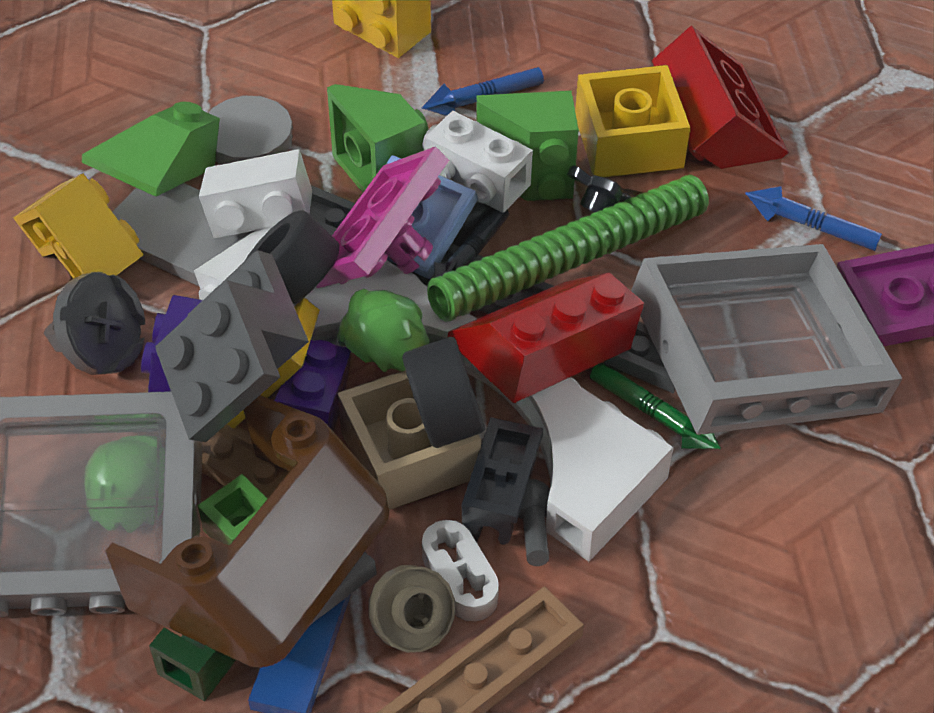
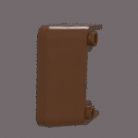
(284, 563)

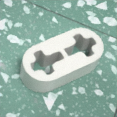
(469, 564)

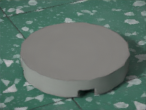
(251, 128)

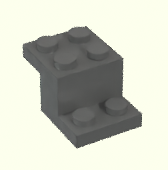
(231, 346)

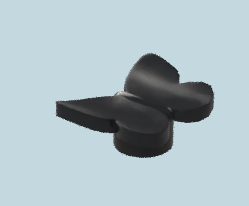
(600, 191)

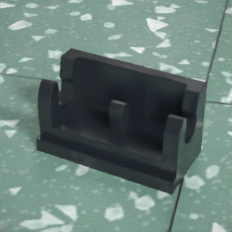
(500, 478)

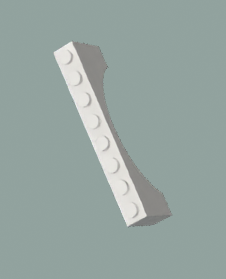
(594, 454)

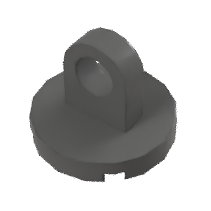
(97, 324)

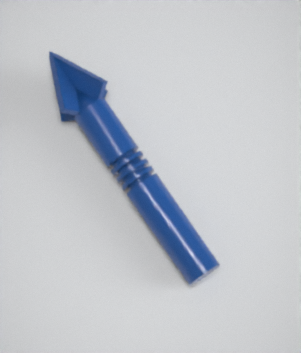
(445, 100)
(772, 202)

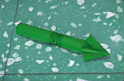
(653, 407)

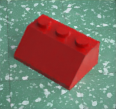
(720, 104)
(551, 334)

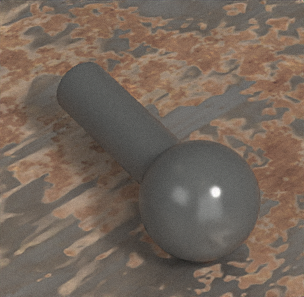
(533, 515)

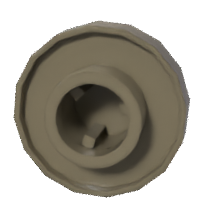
(411, 608)

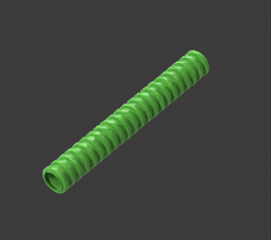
(565, 248)

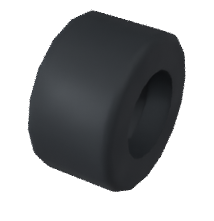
(301, 252)
(443, 392)

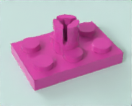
(383, 219)

